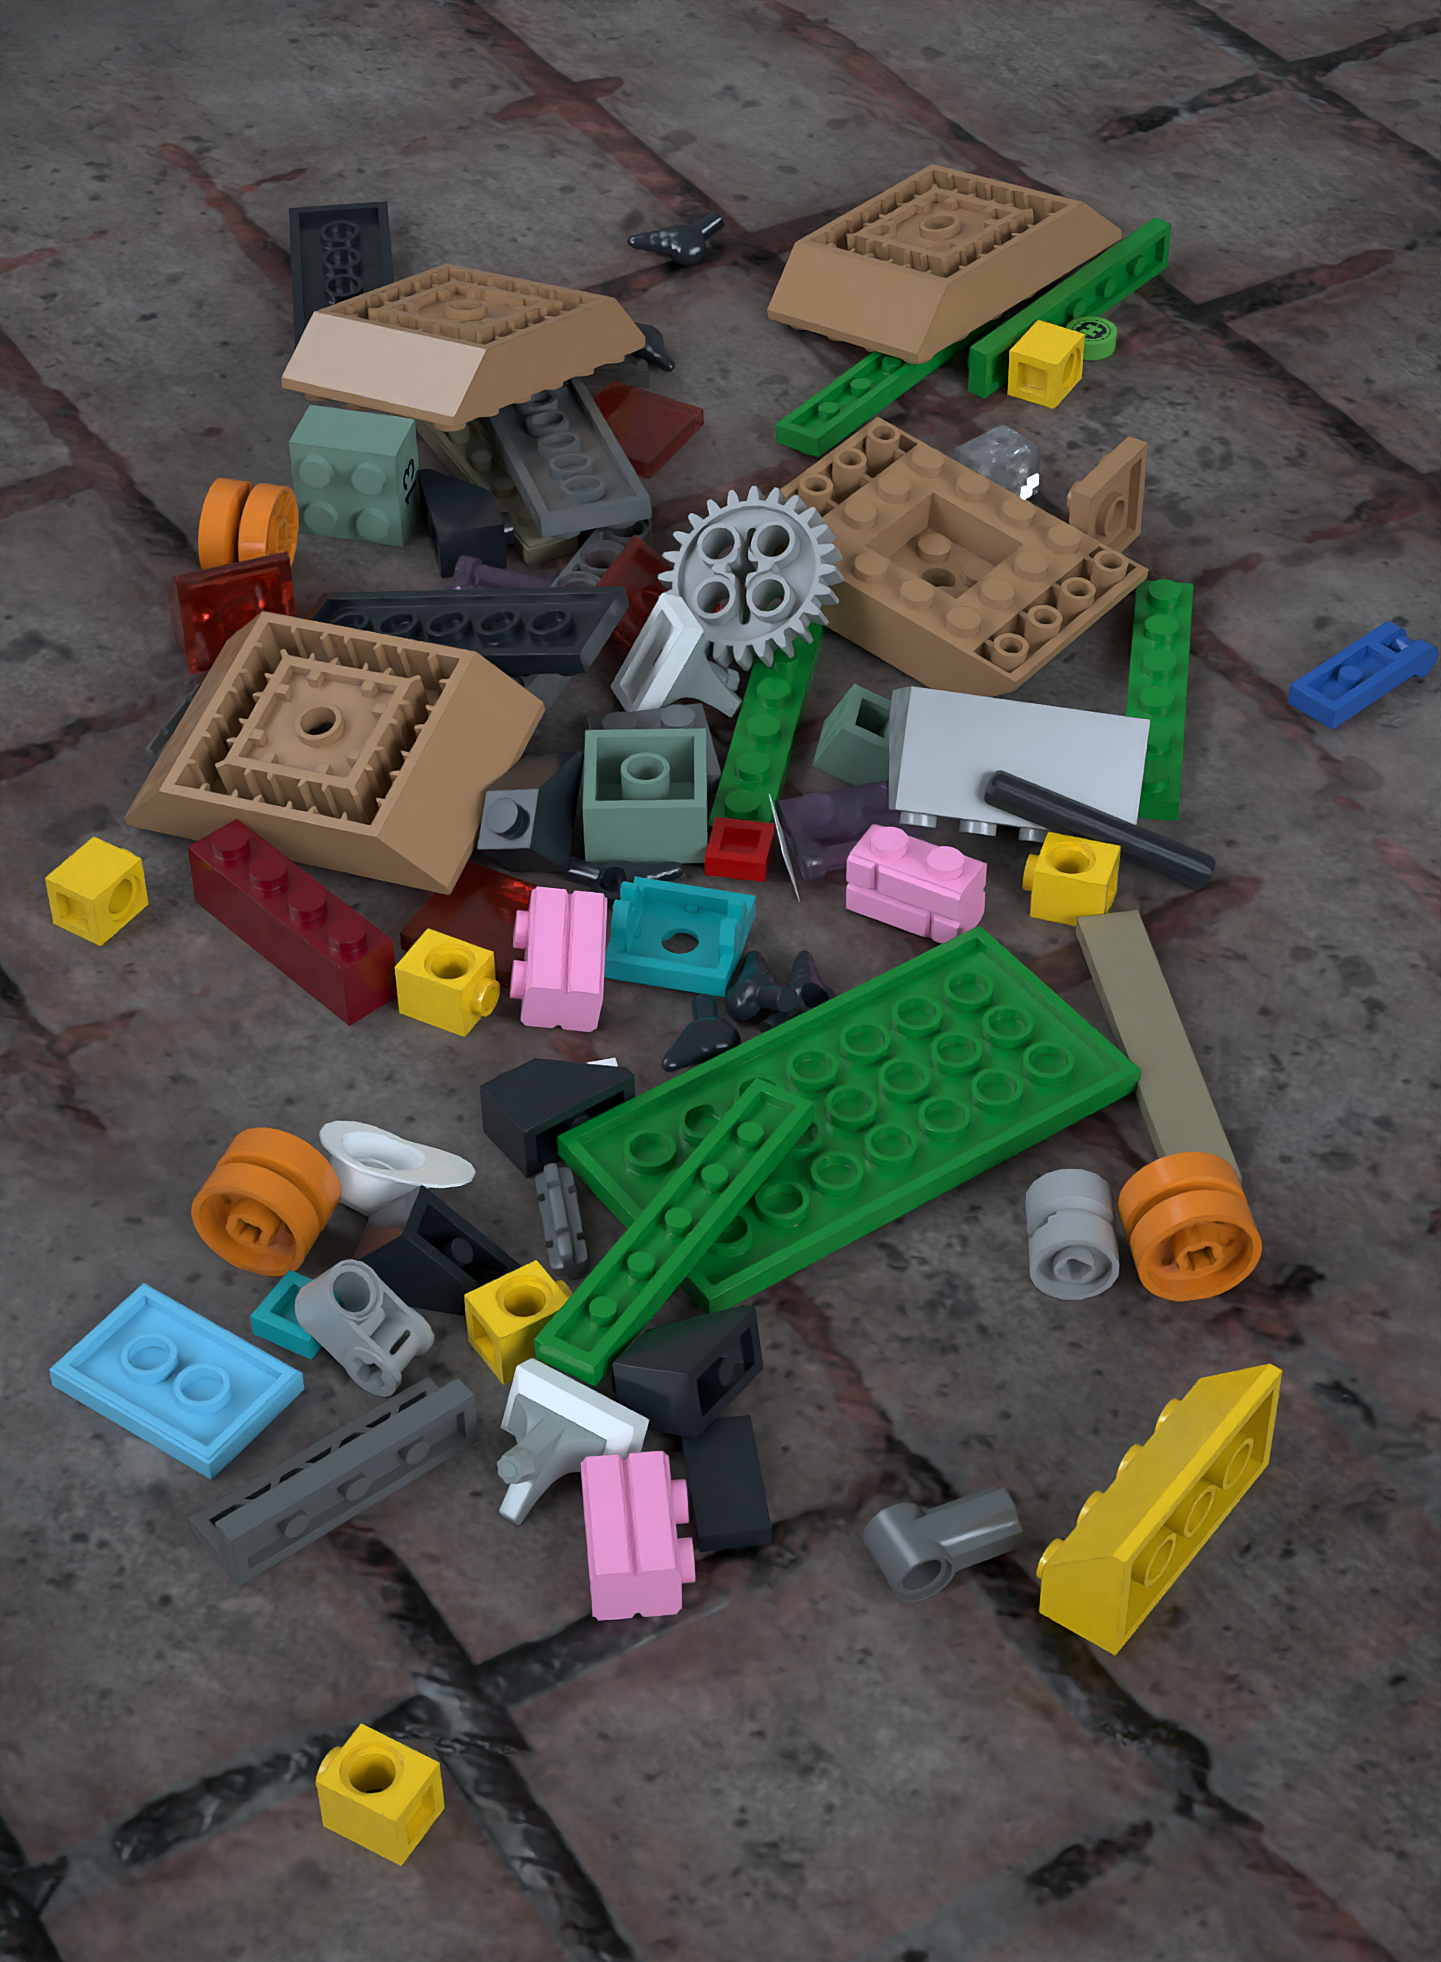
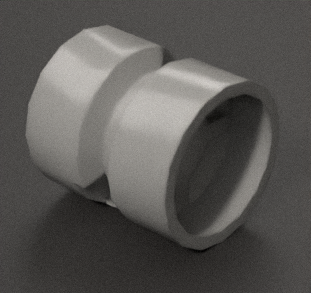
(1071, 1234)

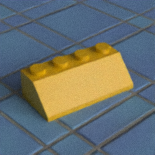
(1160, 1506)

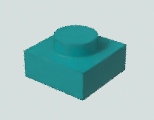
(277, 1320)

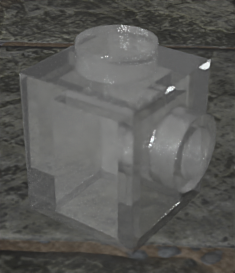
(1004, 459)

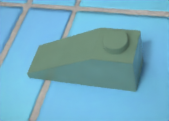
(856, 739)

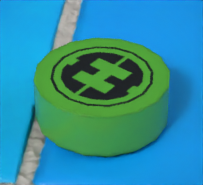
(1099, 336)

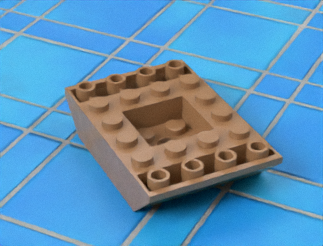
(933, 261)
(456, 345)
(1006, 570)
(377, 795)

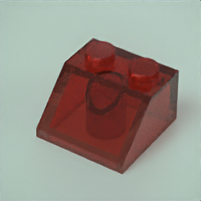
(221, 600)

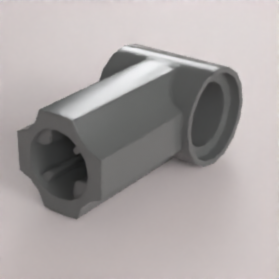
(925, 1548)

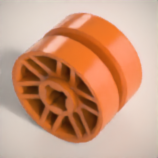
(246, 522)
(266, 1201)
(1189, 1226)

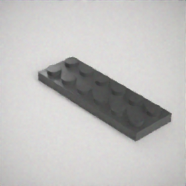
(568, 463)

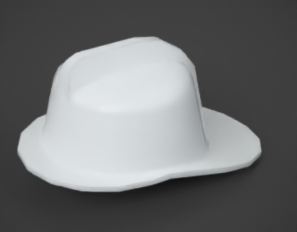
(383, 1167)

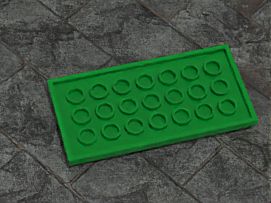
(910, 1093)

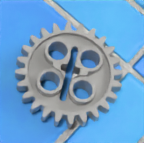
(797, 574)

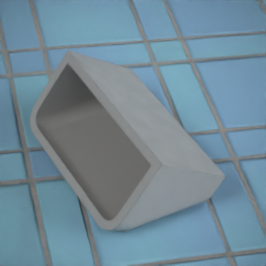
(953, 743)

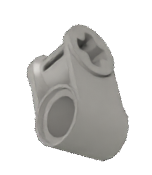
(366, 1329)

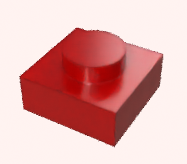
(740, 849)

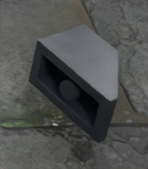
(462, 522)
(533, 812)
(544, 1099)
(430, 1253)
(689, 1369)

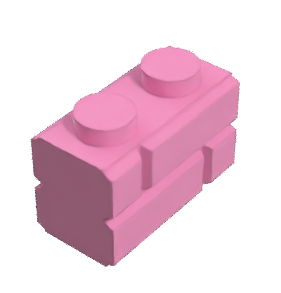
(915, 884)
(562, 959)
(633, 1535)

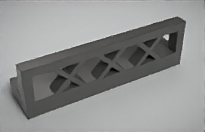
(337, 1477)

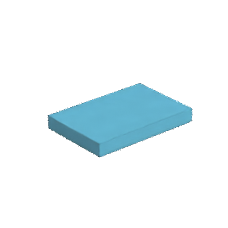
(177, 1380)

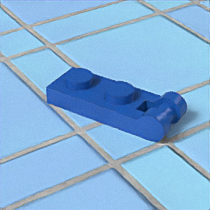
(1361, 674)

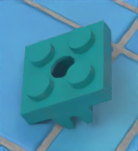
(659, 909)

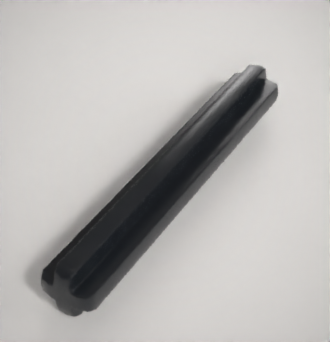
(1083, 821)

